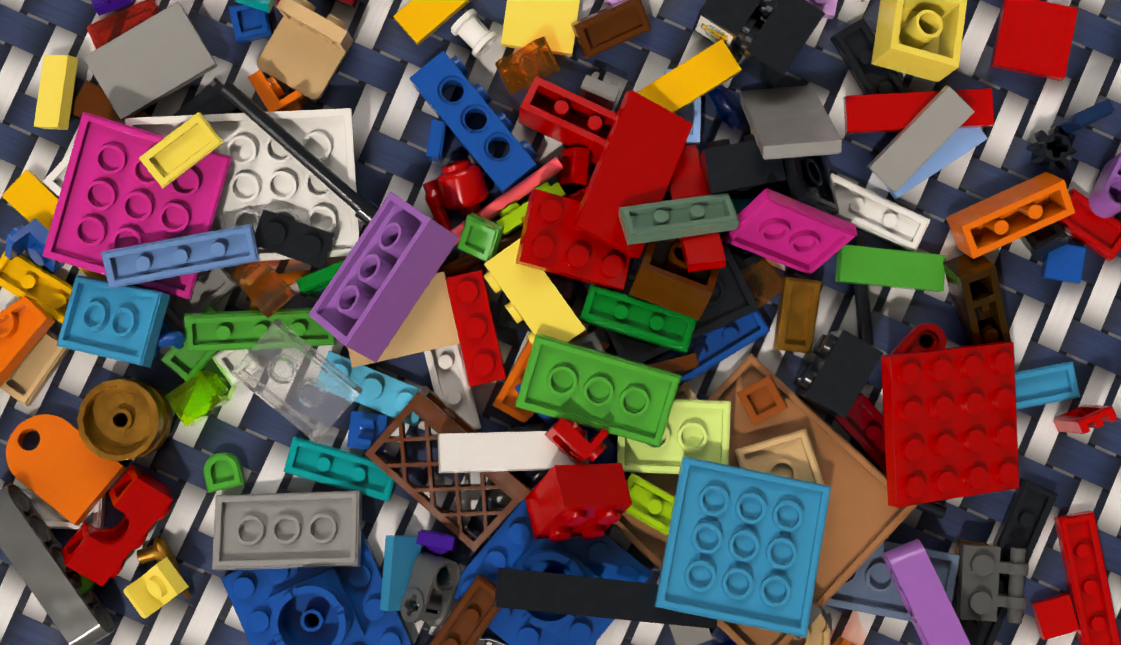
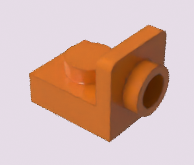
(271, 91)

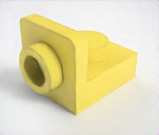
(155, 588)

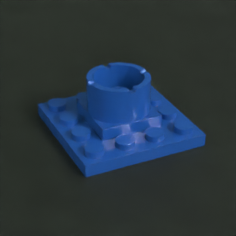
(516, 548)
(347, 600)

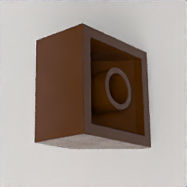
(667, 283)

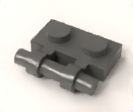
(979, 583)

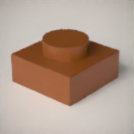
(762, 400)

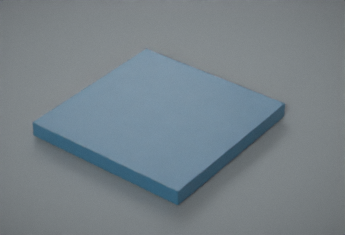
(743, 546)

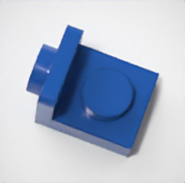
(33, 238)

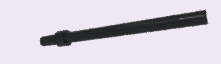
(364, 210)

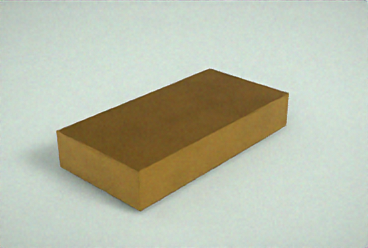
(797, 315)

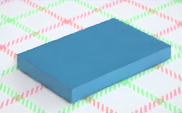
(113, 322)

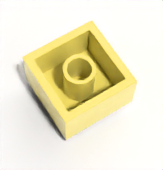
(920, 37)

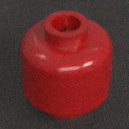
(462, 186)

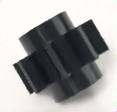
(1057, 142)

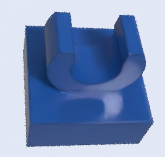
(366, 429)

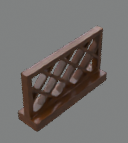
(445, 420)

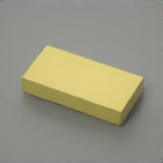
(56, 92)
(181, 150)

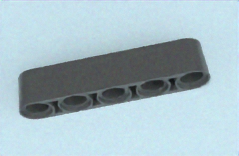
(41, 565)

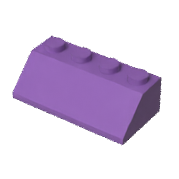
(383, 277)

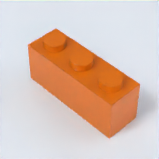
(1010, 214)

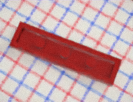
(896, 110)
(688, 181)
(1087, 578)

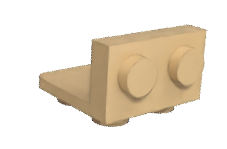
(305, 48)

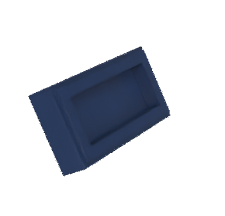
(1085, 117)

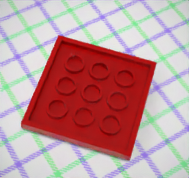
(950, 423)

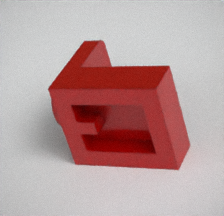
(571, 441)

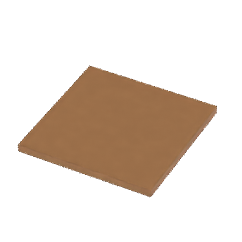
(857, 506)

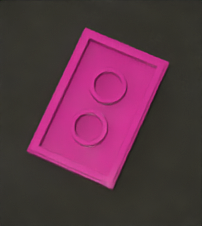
(789, 232)

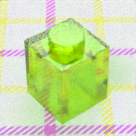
(198, 397)

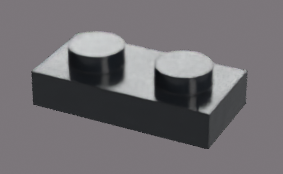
(293, 238)

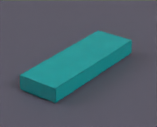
(338, 468)

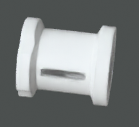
(474, 33)

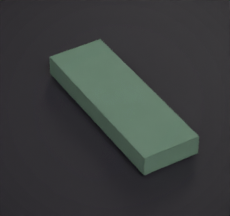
(678, 218)

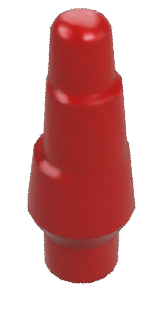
(435, 204)

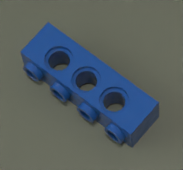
(432, 83)

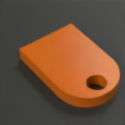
(61, 466)

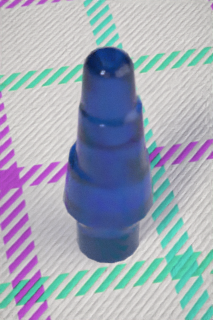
(725, 108)

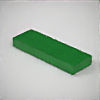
(637, 318)

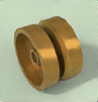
(117, 439)

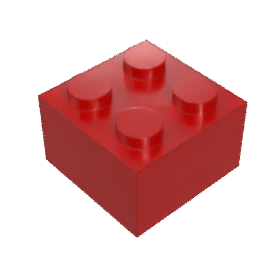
(578, 501)

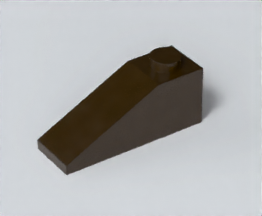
(977, 299)

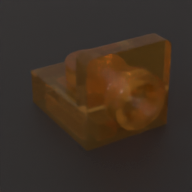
(522, 67)

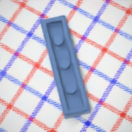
(180, 256)

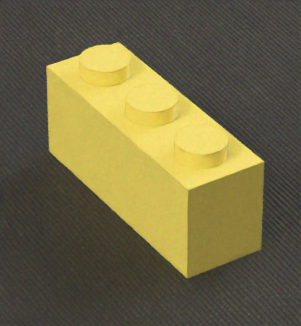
(532, 297)

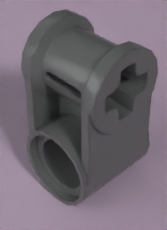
(431, 587)

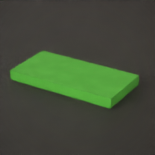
(597, 390)

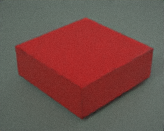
(1054, 616)

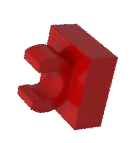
(575, 164)

